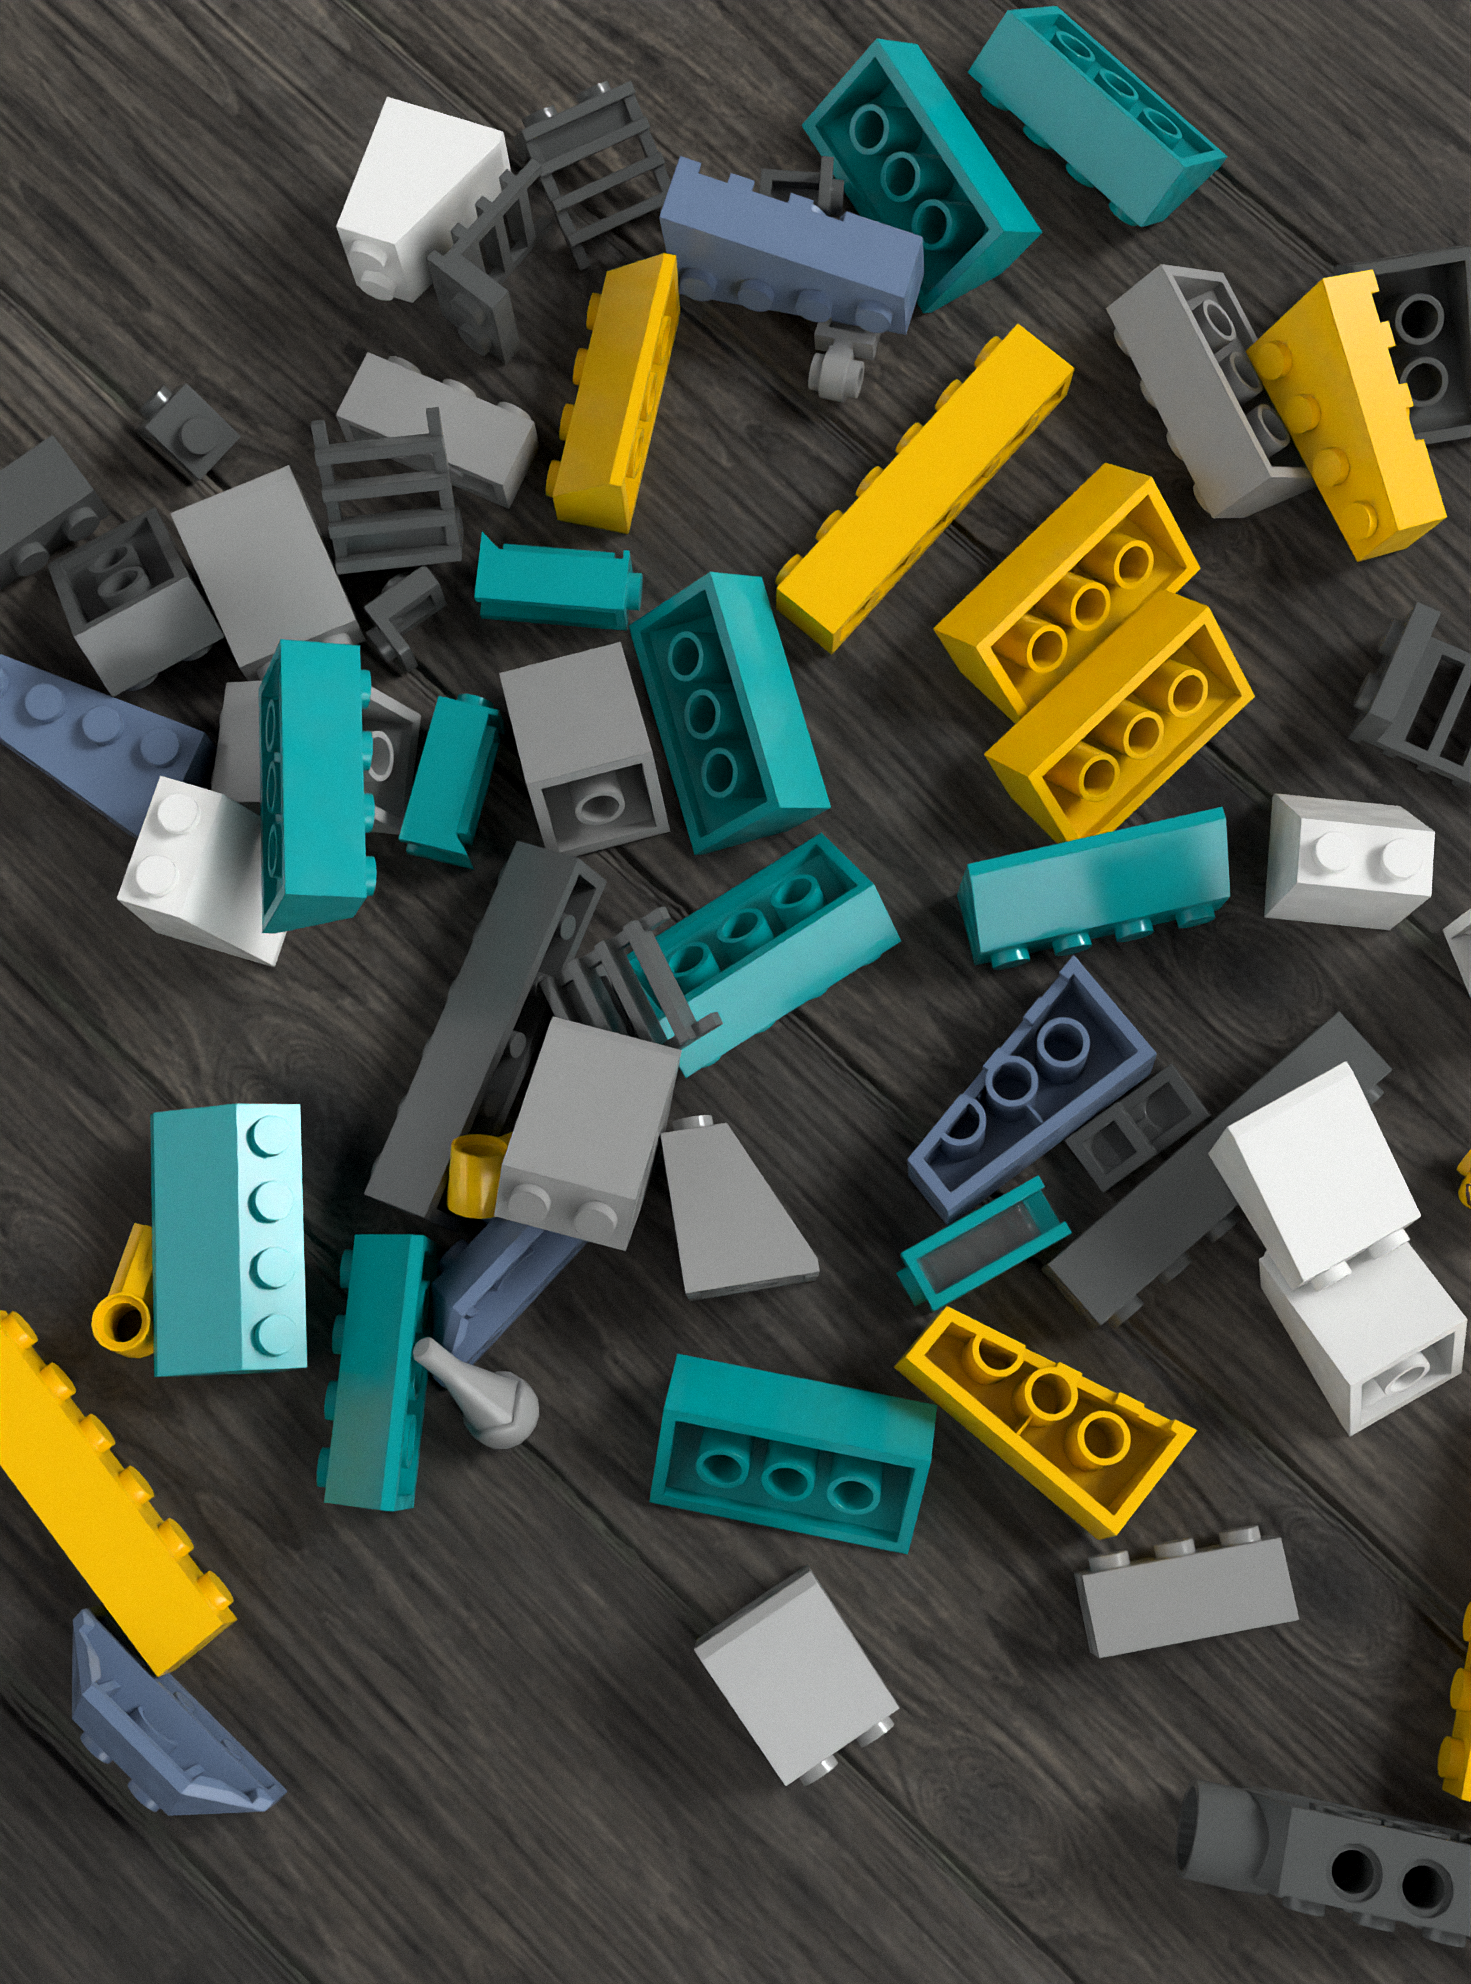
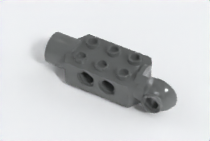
(1287, 1846)

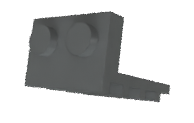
(593, 125)
(464, 290)
(392, 537)
(1395, 692)
(607, 994)

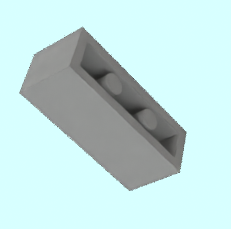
(484, 443)
(1185, 1592)

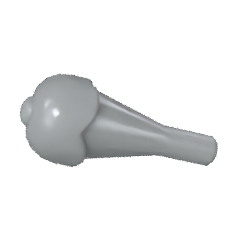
(495, 1405)

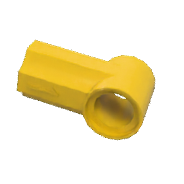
(475, 1174)
(129, 1291)

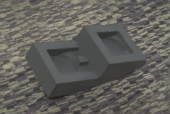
(1137, 1127)

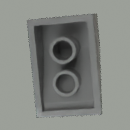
(1430, 320)
(134, 603)

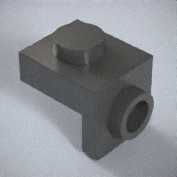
(812, 185)
(186, 429)
(400, 608)

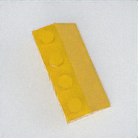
(616, 395)
(1067, 589)
(1122, 720)

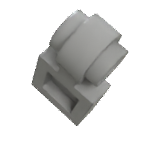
(836, 372)

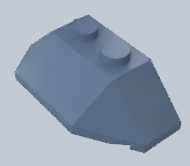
(493, 1283)
(158, 1730)

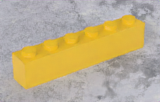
(922, 488)
(102, 1510)

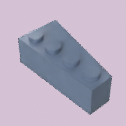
(788, 254)
(98, 744)
(1033, 1092)

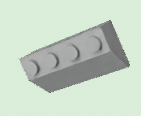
(1195, 371)

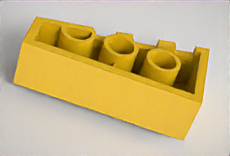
(1349, 415)
(1060, 1431)

